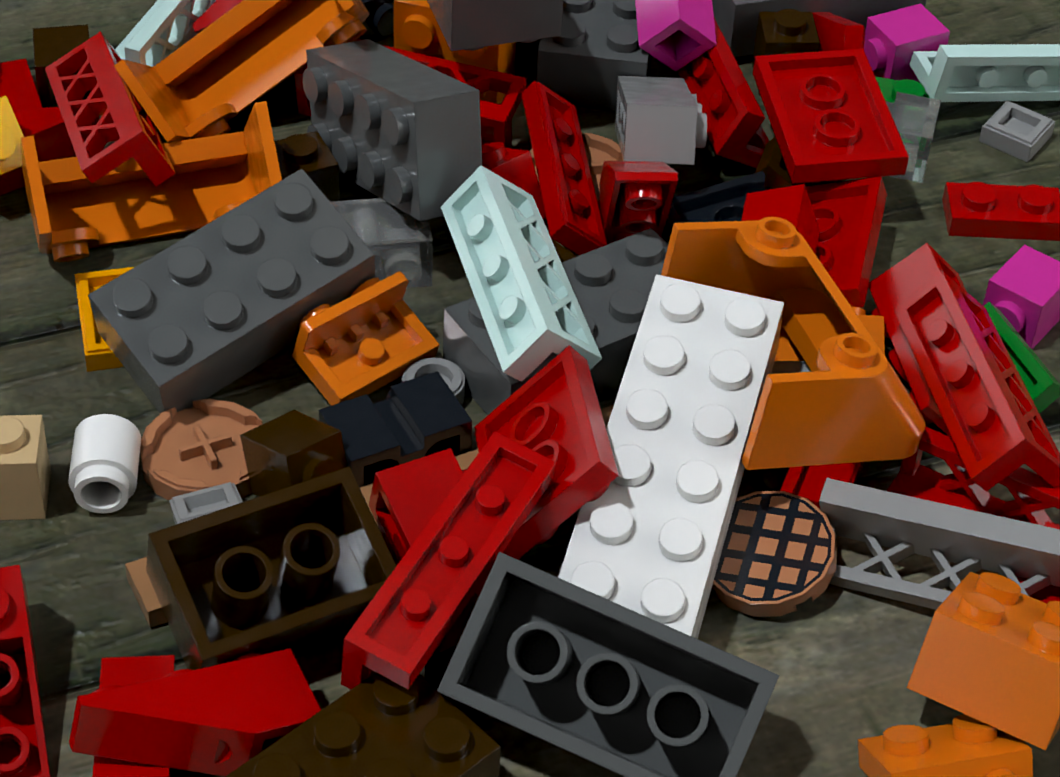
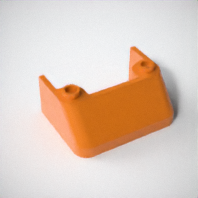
(237, 62)
(127, 207)
(852, 399)

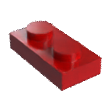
(1002, 211)

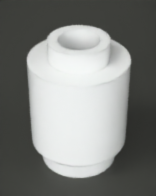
(104, 462)

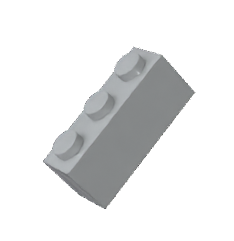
(658, 120)

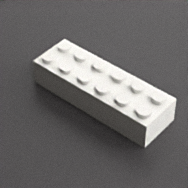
(676, 451)

